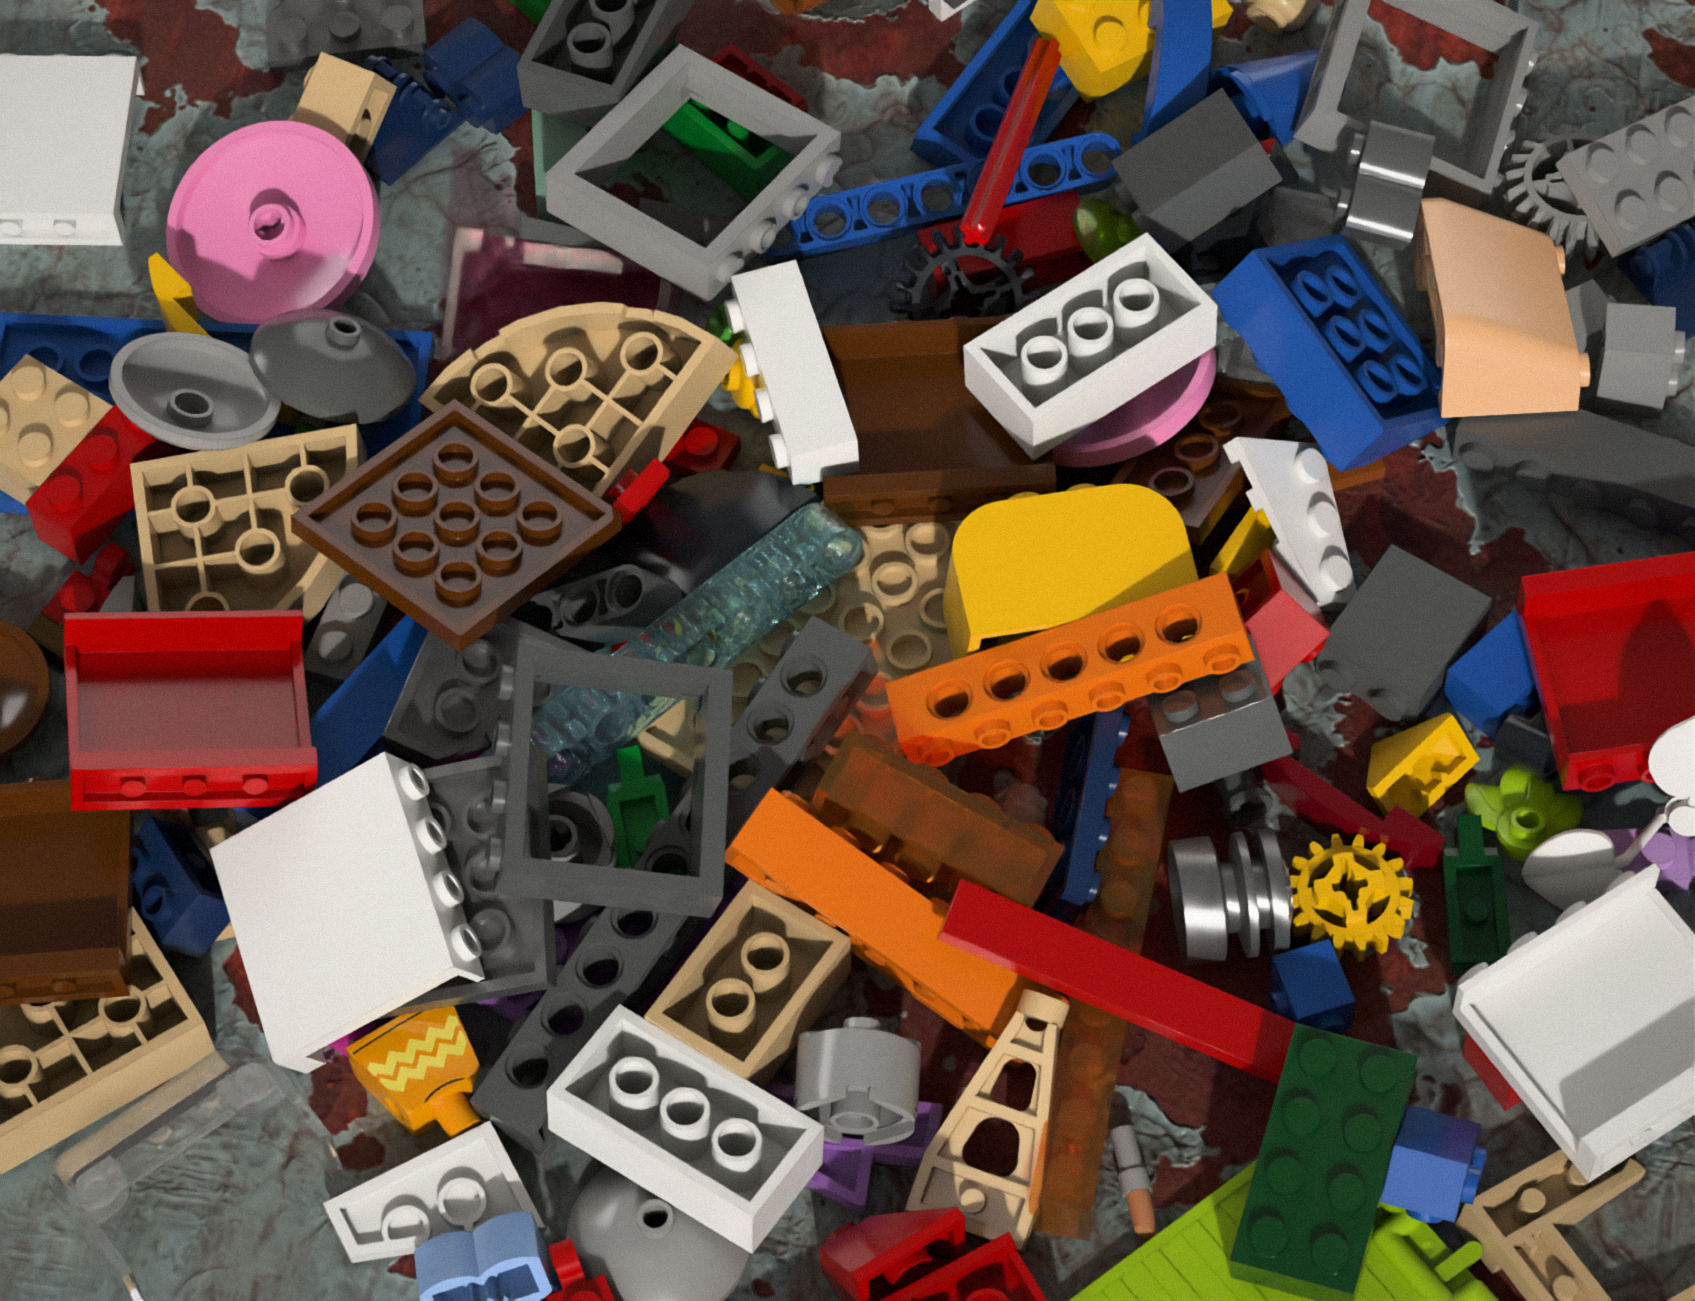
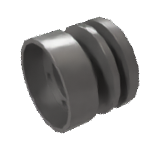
(1229, 896)

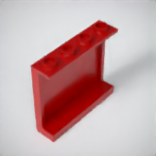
(1611, 662)
(186, 710)

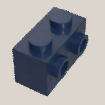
(177, 888)

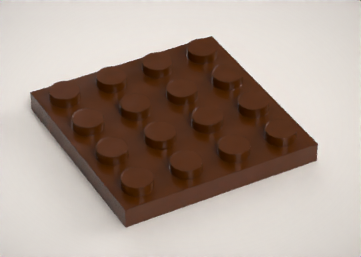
(456, 524)

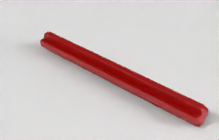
(1010, 142)

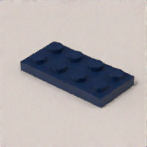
(1078, 815)

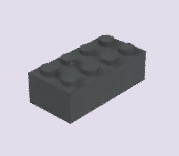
(595, 54)

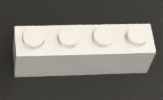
(793, 374)

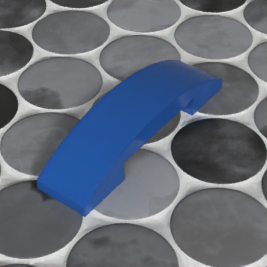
(1178, 61)

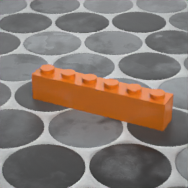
(880, 912)

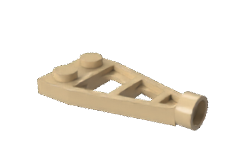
(987, 1201)

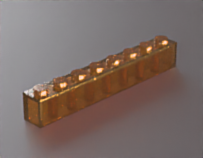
(1093, 1040)

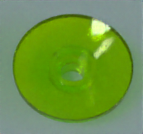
(1103, 228)

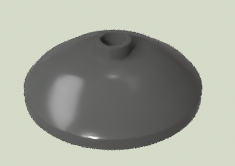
(332, 366)

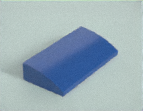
(973, 107)

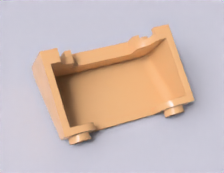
(1497, 313)

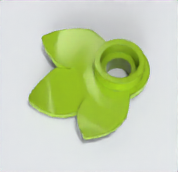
(1522, 811)

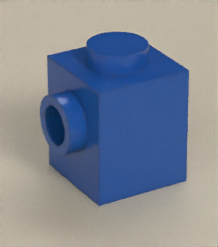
(1312, 988)

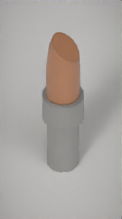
(1134, 1181)

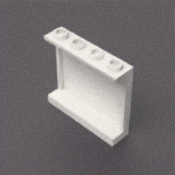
(65, 147)
(344, 908)
(1595, 1022)

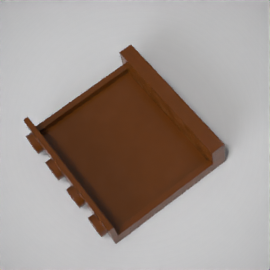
(919, 430)
(63, 896)

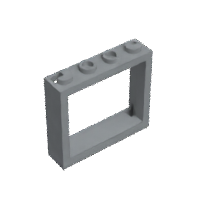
(1477, 21)
(684, 74)

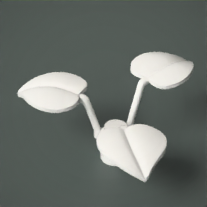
(1583, 861)

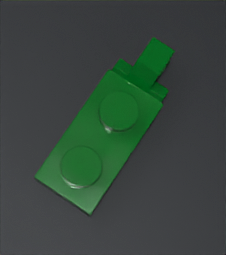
(636, 806)

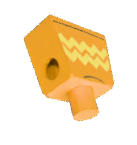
(421, 1071)

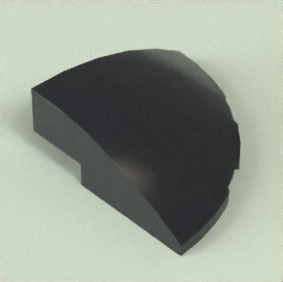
(706, 523)

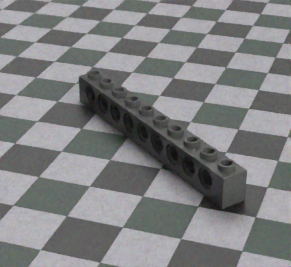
(643, 961)

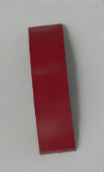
(1335, 813)

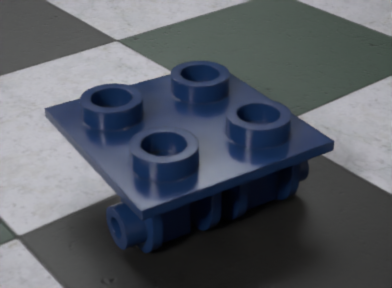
(411, 125)
(1667, 273)

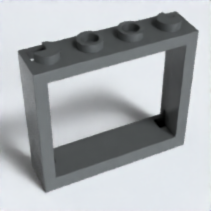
(600, 885)

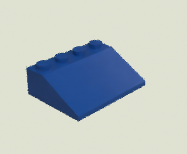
(1334, 348)

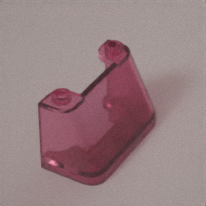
(511, 279)

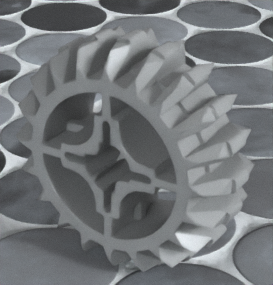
(1549, 202)

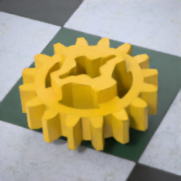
(1368, 883)

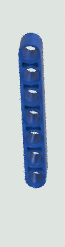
(956, 180)

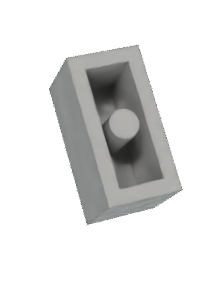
(1637, 359)

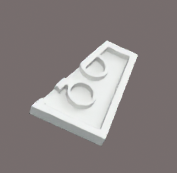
(1299, 501)
(429, 1196)

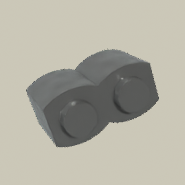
(1384, 184)

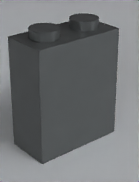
(1193, 172)
(1402, 636)

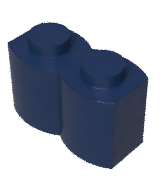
(476, 74)

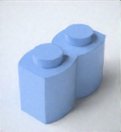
(493, 1263)

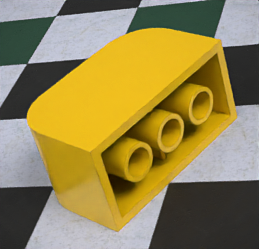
(1058, 560)

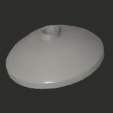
(192, 391)
(647, 1263)

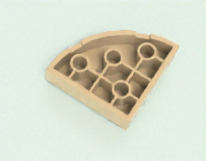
(590, 386)
(221, 523)
(91, 1056)

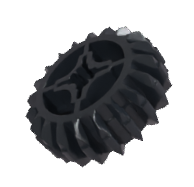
(945, 256)

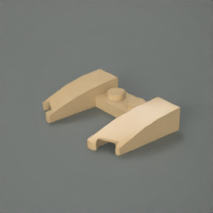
(1523, 1223)

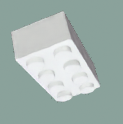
(1090, 345)
(685, 1128)

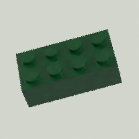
(1323, 1166)

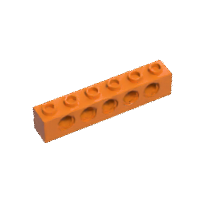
(1042, 660)

